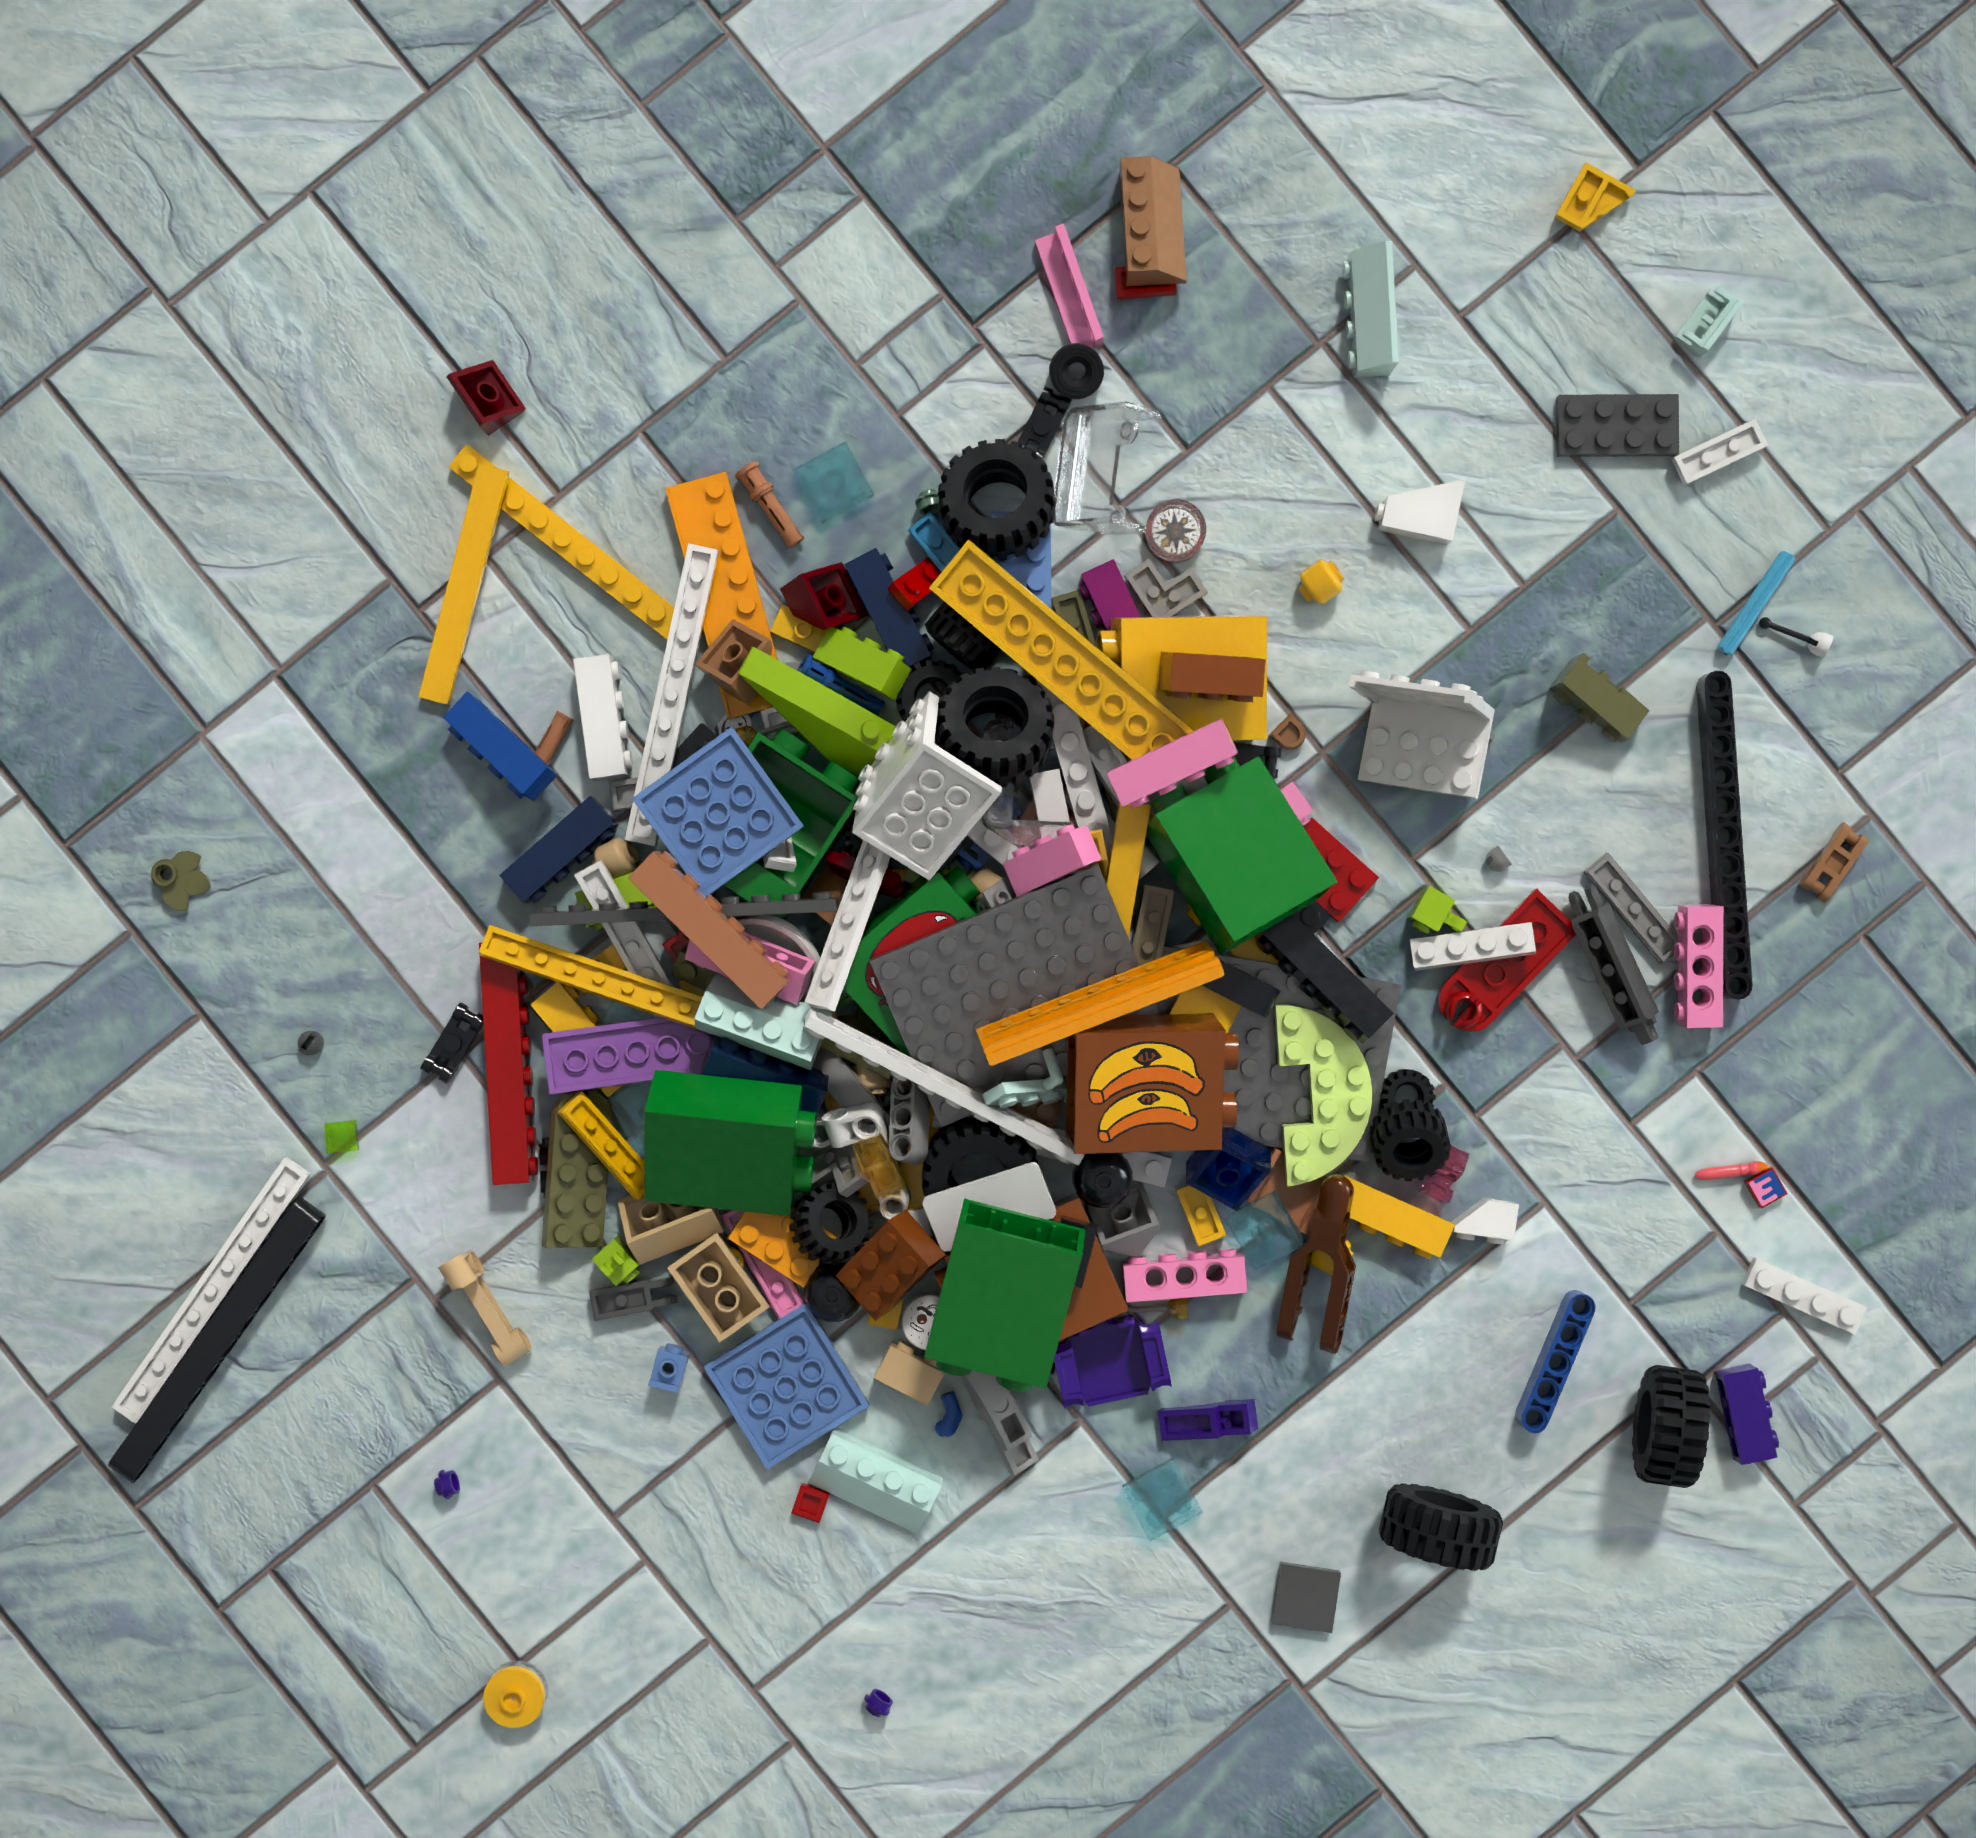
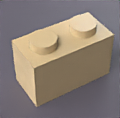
(909, 1372)

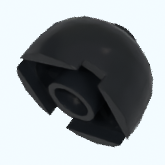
(1102, 1179)
(828, 1296)

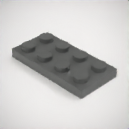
(1617, 425)

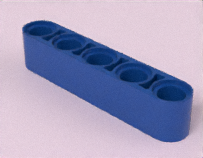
(1555, 1376)

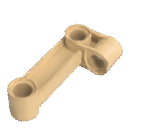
(465, 1272)

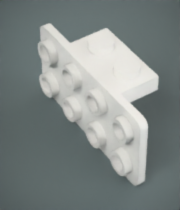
(1015, 1189)

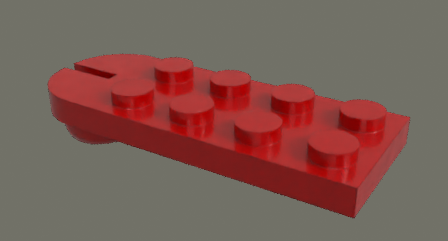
(1496, 983)

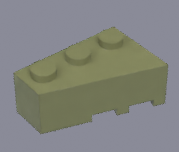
(1598, 699)

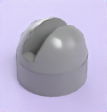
(1497, 860)

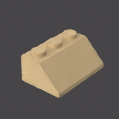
(662, 1228)
(718, 1287)

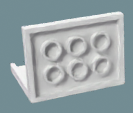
(1424, 735)
(919, 797)

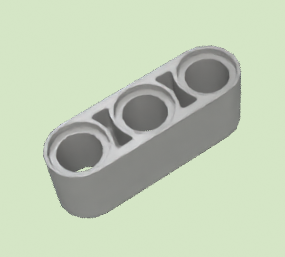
(912, 1133)

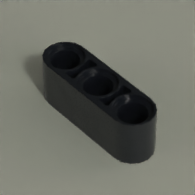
(1244, 990)

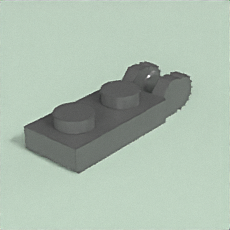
(629, 1298)

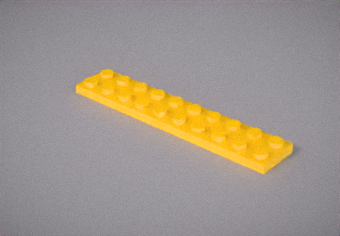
(1056, 654)

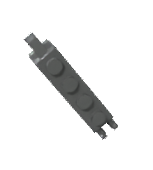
(1614, 965)

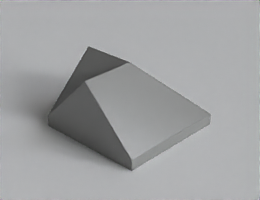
(1128, 1225)

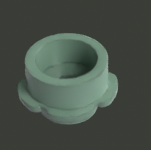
(928, 501)

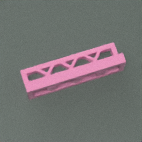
(1069, 288)

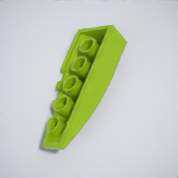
(823, 717)

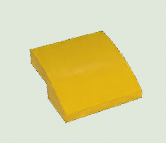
(1202, 1001)

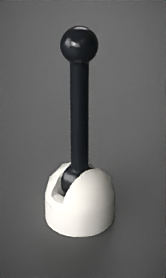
(1816, 643)

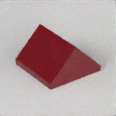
(487, 395)

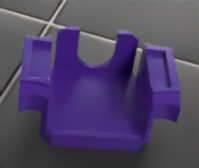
(1111, 1362)

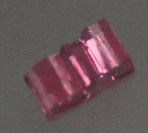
(1439, 1184)

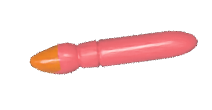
(1752, 1168)

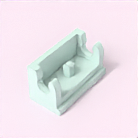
(1708, 321)

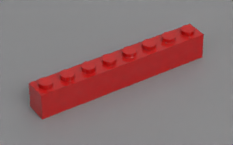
(508, 1073)

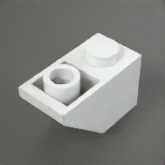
(1489, 1219)

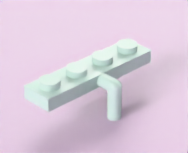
(1031, 1091)

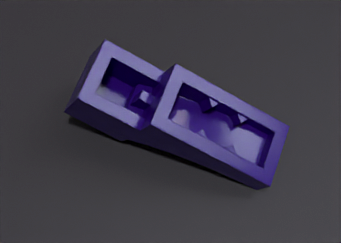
(1208, 1420)

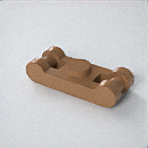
(1834, 862)

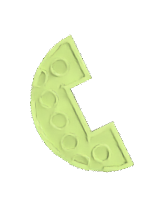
(1337, 1087)

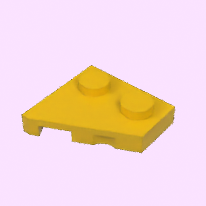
(1592, 198)

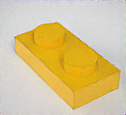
(1200, 1215)

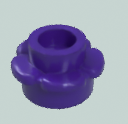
(447, 1484)
(878, 1703)

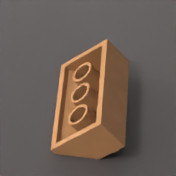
(1152, 222)

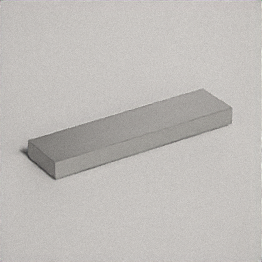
(1633, 907)

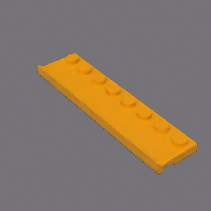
(709, 518)
(1099, 1002)

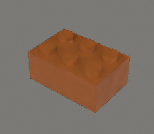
(1211, 676)
(890, 1264)

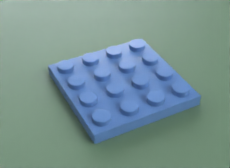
(718, 812)
(786, 1386)

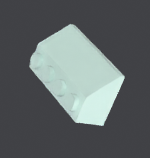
(1371, 310)
(771, 1030)
(876, 1480)

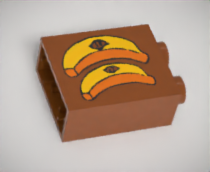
(1150, 1084)

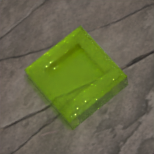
(341, 1136)

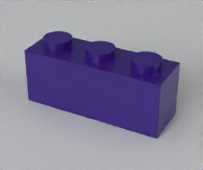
(1747, 1414)

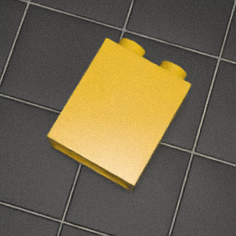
(1137, 648)

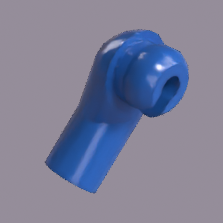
(952, 1417)

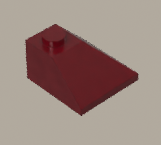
(824, 597)

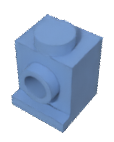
(669, 1381)

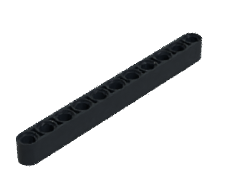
(1729, 820)
(217, 1340)

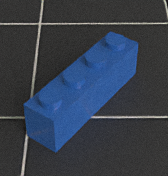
(500, 747)

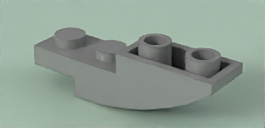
(1004, 1420)

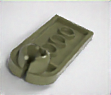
(574, 1183)

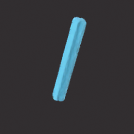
(1756, 603)

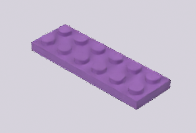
(621, 1053)

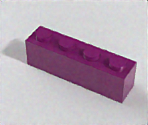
(1107, 594)

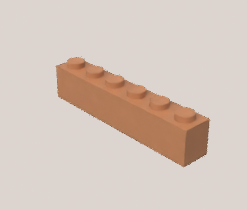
(709, 928)

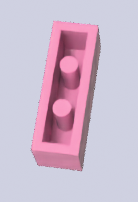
(1051, 859)

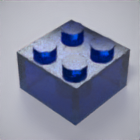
(1232, 1172)

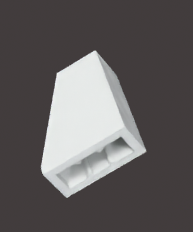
(1422, 513)

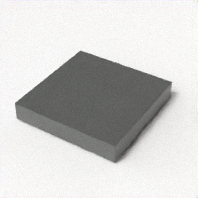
(1306, 1597)

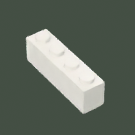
(601, 717)

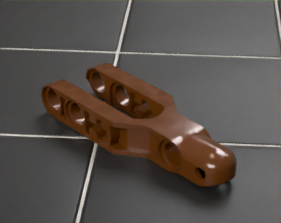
(1327, 1235)

